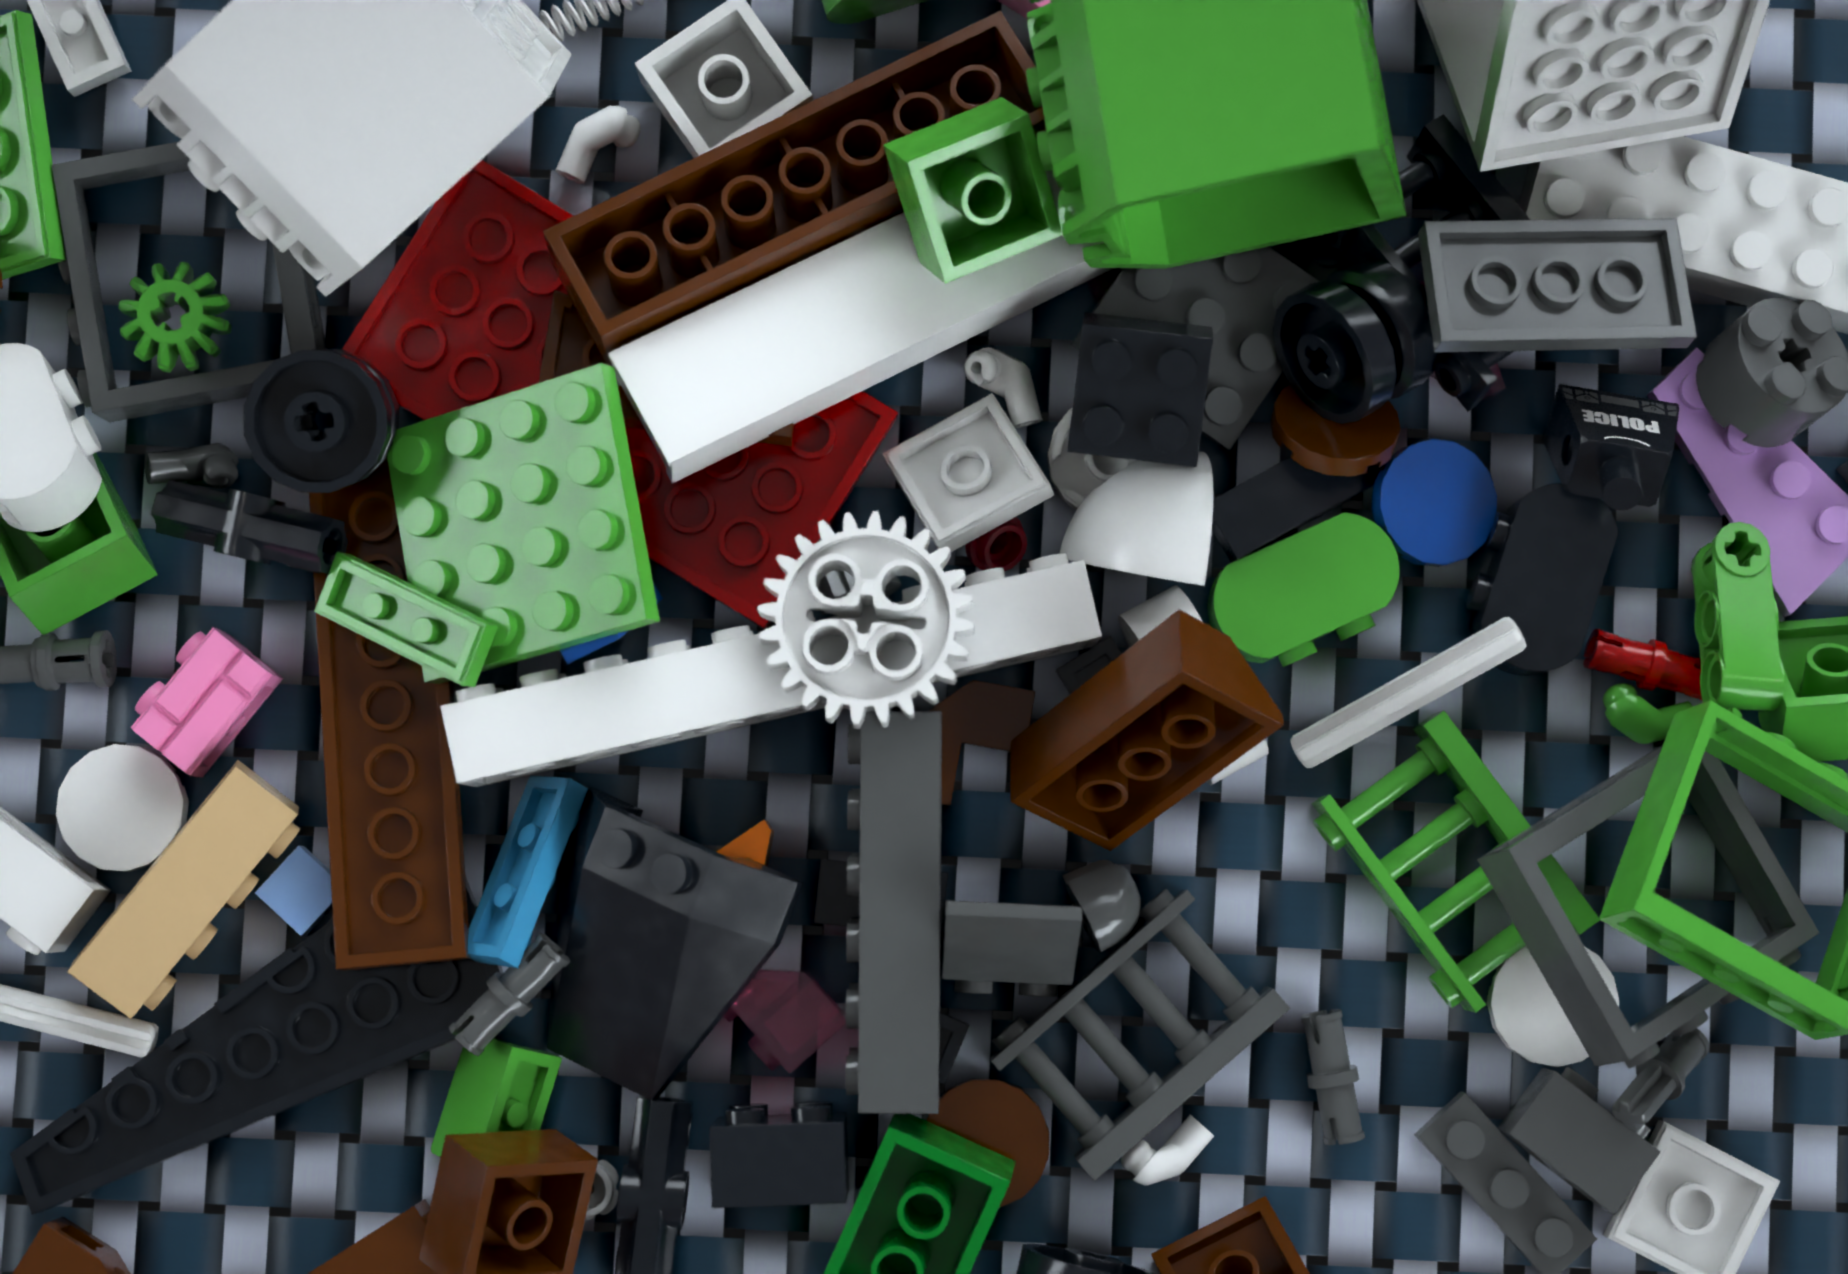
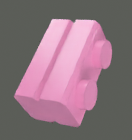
(204, 701)

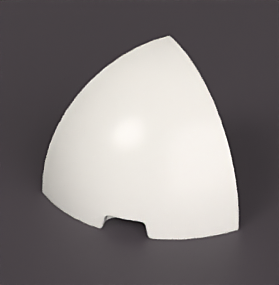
(1147, 522)

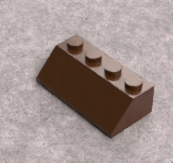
(1142, 733)

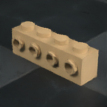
(185, 889)

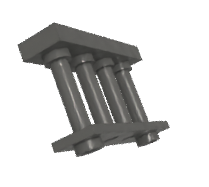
(1149, 1095)

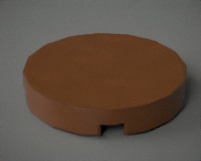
(1333, 446)
(1002, 1120)

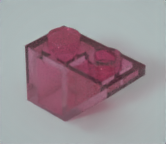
(787, 1015)

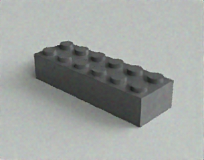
(898, 914)

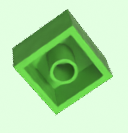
(973, 189)

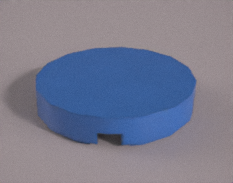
(1435, 502)

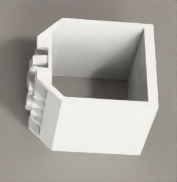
(1590, 72)
(349, 112)

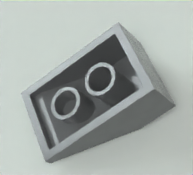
(1010, 945)

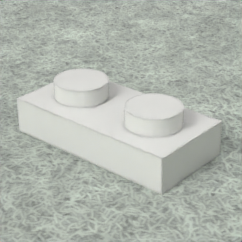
(80, 42)

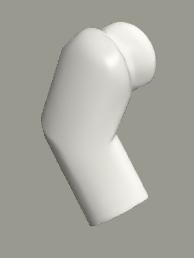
(592, 134)
(1008, 379)
(1172, 1158)

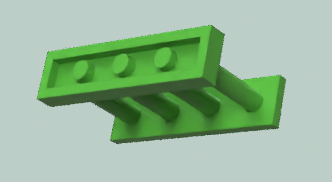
(1478, 803)

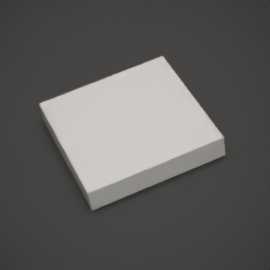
(968, 474)
(1693, 1206)

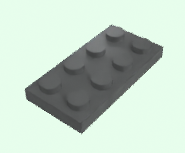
(1556, 285)

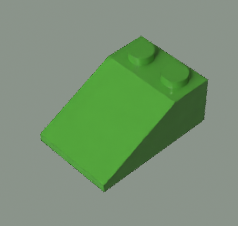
(75, 566)

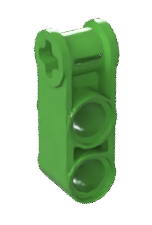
(1737, 621)

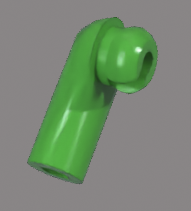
(1636, 716)

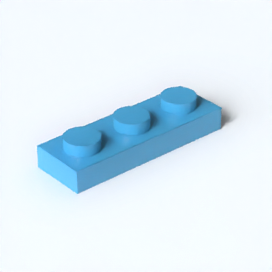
(524, 870)

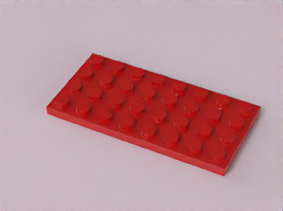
(471, 323)

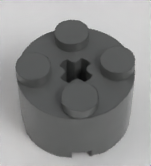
(1774, 371)

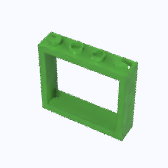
(1637, 911)

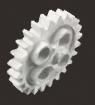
(873, 560)

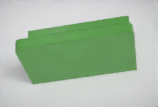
(497, 1091)

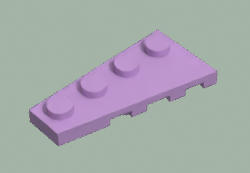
(1765, 487)

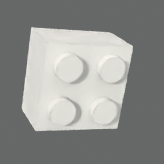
(721, 78)

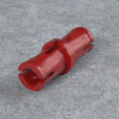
(1646, 663)

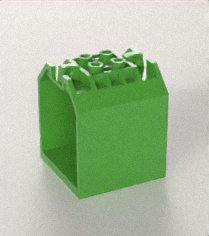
(1210, 125)

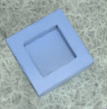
(299, 891)

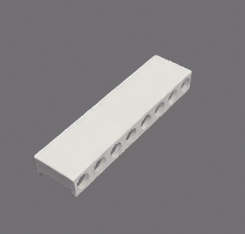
(820, 338)

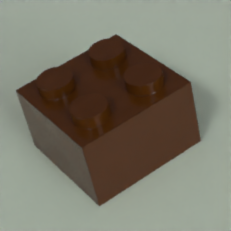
(508, 1204)

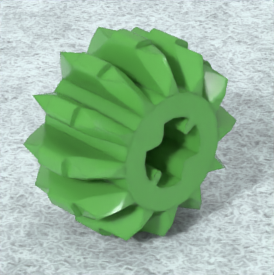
(153, 310)

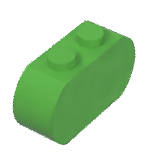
(1305, 589)

